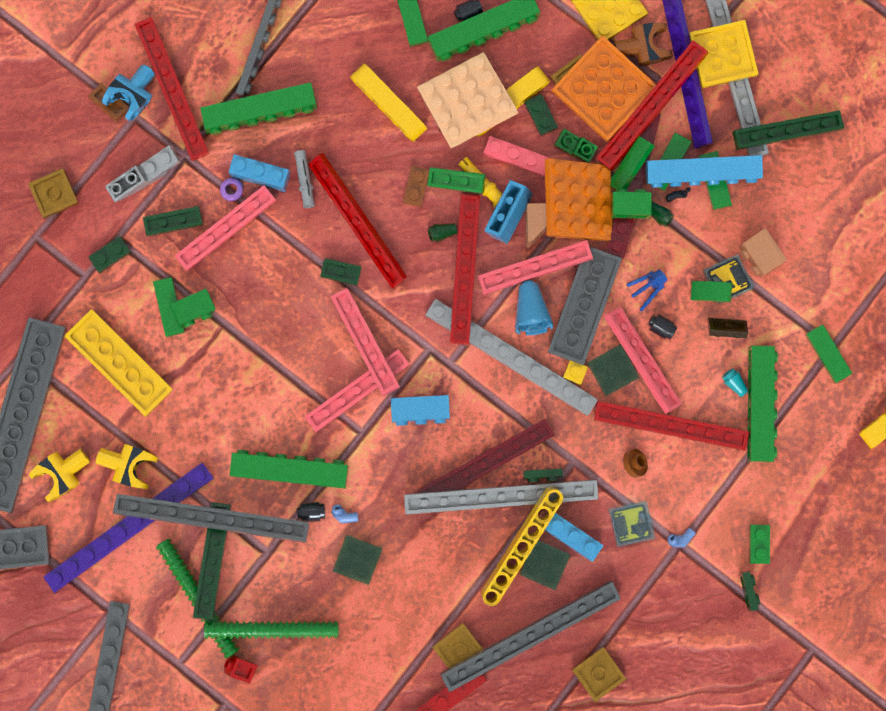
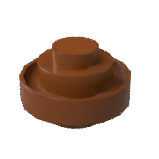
(635, 463)

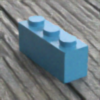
(259, 173)
(508, 212)
(420, 410)
(573, 537)

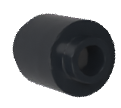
(467, 10)
(662, 326)
(311, 512)

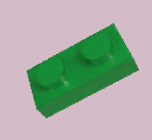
(759, 544)

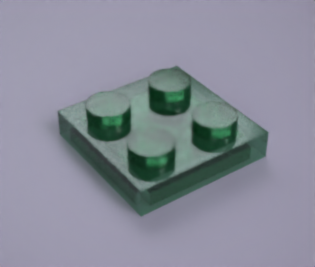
(613, 370)
(357, 559)
(545, 565)

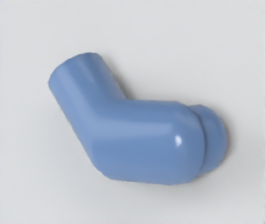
(342, 516)
(681, 540)

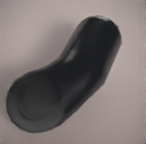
(677, 194)

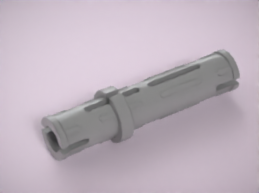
(304, 179)

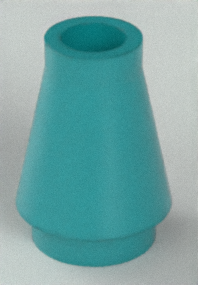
(735, 382)

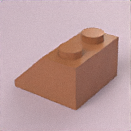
(535, 222)
(762, 253)

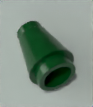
(661, 214)
(439, 232)

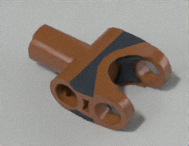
(643, 45)

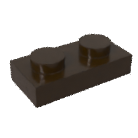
(727, 328)

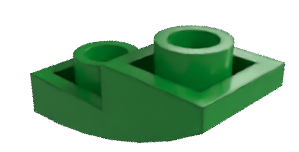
(575, 146)
(711, 291)

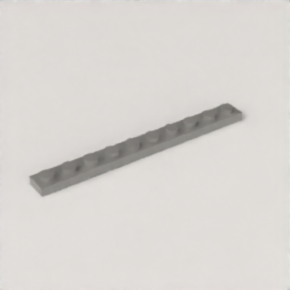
(739, 89)
(518, 361)
(497, 496)

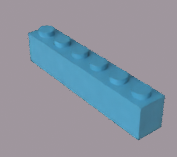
(704, 169)

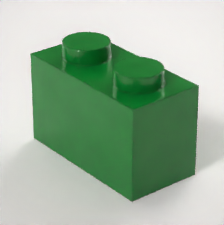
(631, 204)
(192, 308)

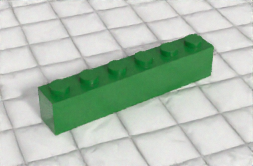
(482, 28)
(258, 108)
(761, 404)
(289, 470)

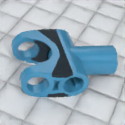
(131, 91)

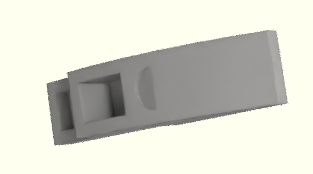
(143, 175)

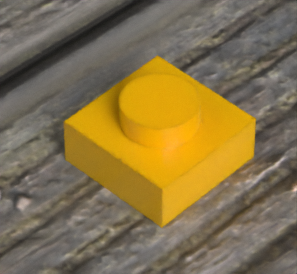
(575, 372)

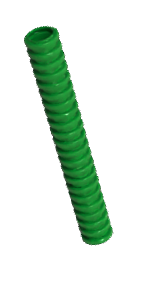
(190, 587)
(270, 629)

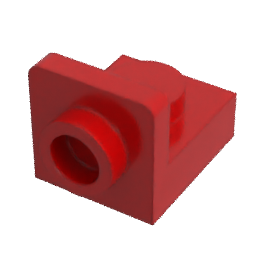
(239, 669)

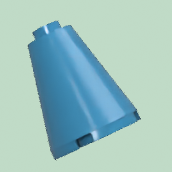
(532, 311)

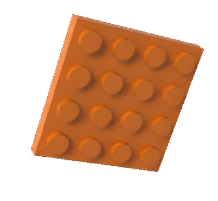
(604, 88)
(578, 200)

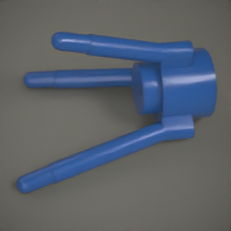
(655, 280)

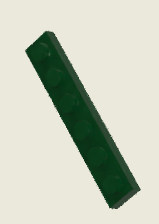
(788, 130)
(210, 570)

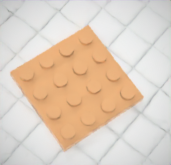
(467, 100)

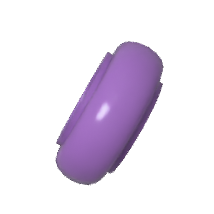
(231, 181)

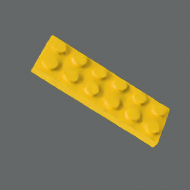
(118, 362)

